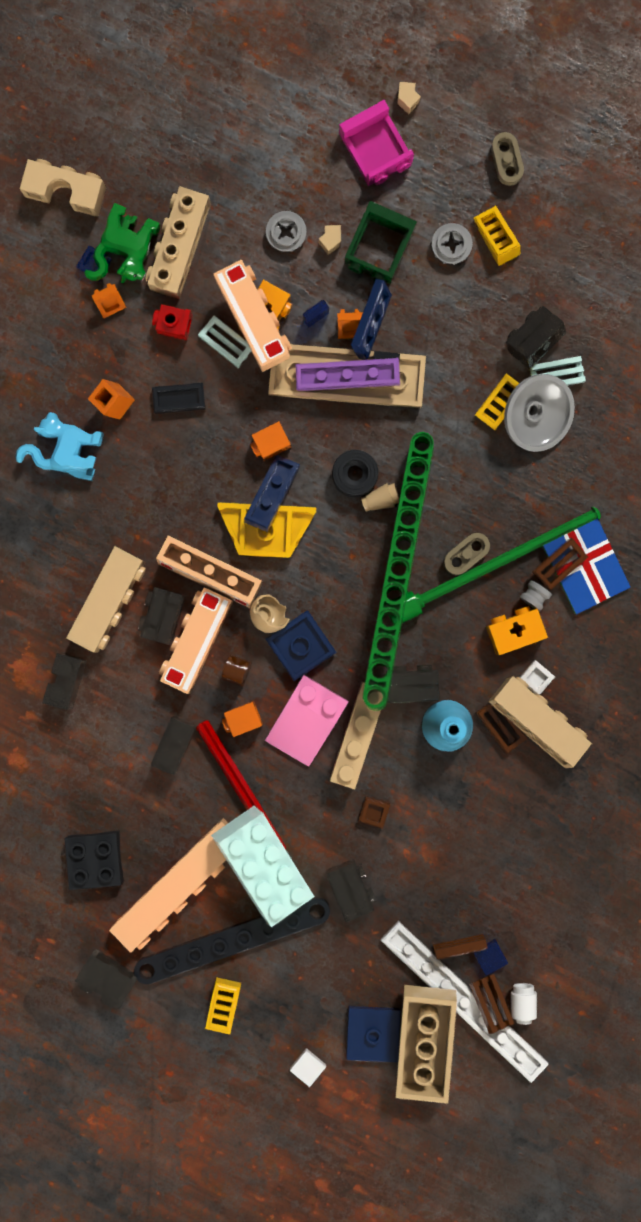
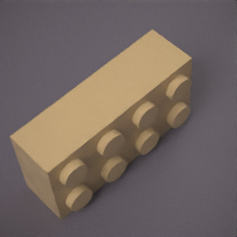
(426, 1044)

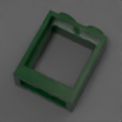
(386, 218)

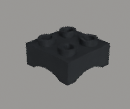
(94, 860)

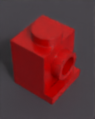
(179, 328)

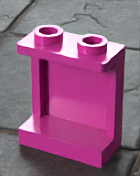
(375, 144)

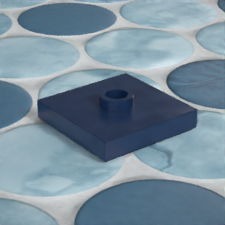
(300, 645)
(373, 1034)

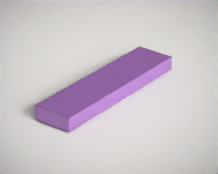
(348, 374)

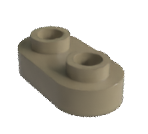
(507, 160)
(466, 554)

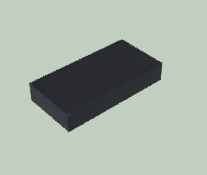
(178, 398)

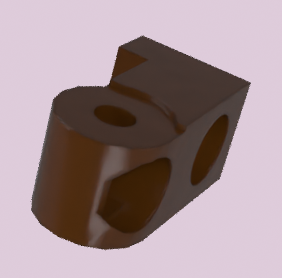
(236, 670)

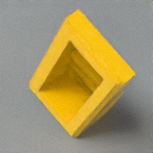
(504, 250)
(493, 396)
(227, 986)

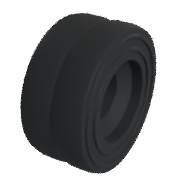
(365, 463)

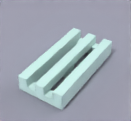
(242, 354)
(558, 363)

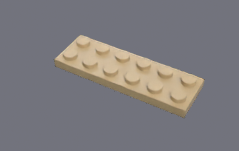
(408, 394)

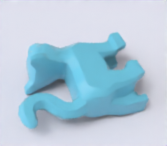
(67, 451)

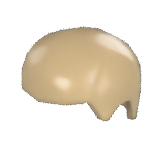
(268, 614)

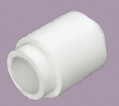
(523, 1003)

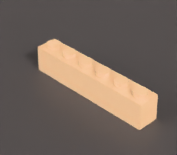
(170, 892)

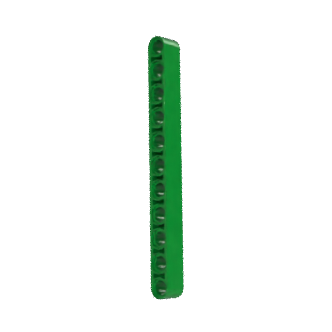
(398, 557)

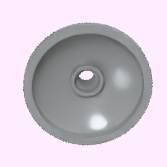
(550, 413)

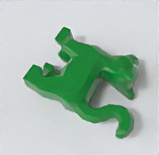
(124, 242)

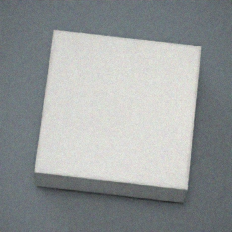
(537, 677)
(307, 1067)

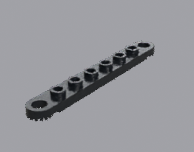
(227, 942)

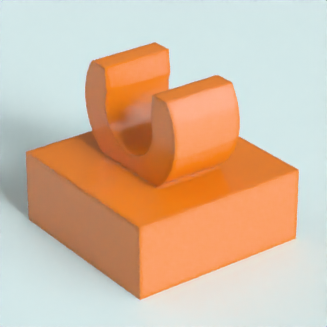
(108, 300)
(348, 323)

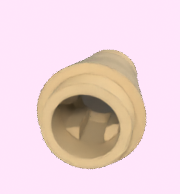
(381, 498)

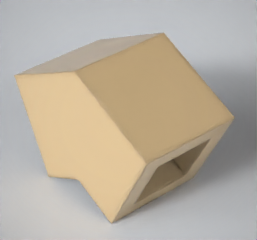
(407, 97)
(331, 239)

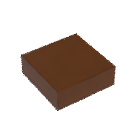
(374, 812)

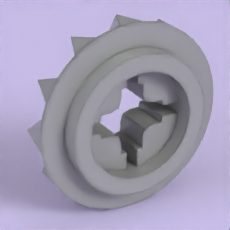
(286, 219)
(459, 235)

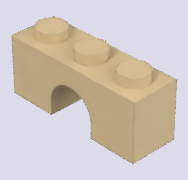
(43, 179)

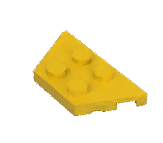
(281, 538)

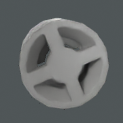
(535, 595)

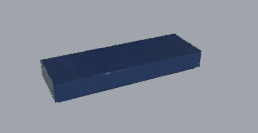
(371, 320)
(271, 493)

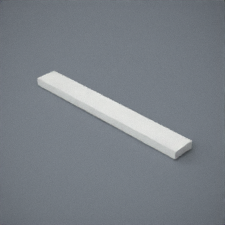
(438, 975)

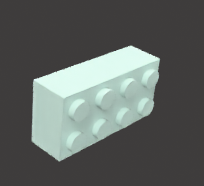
(262, 865)

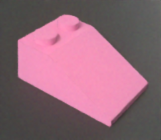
(306, 720)

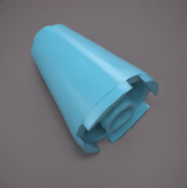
(439, 719)

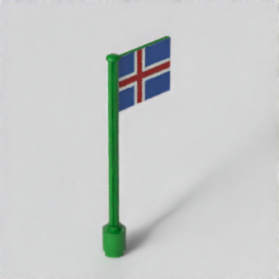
(584, 587)

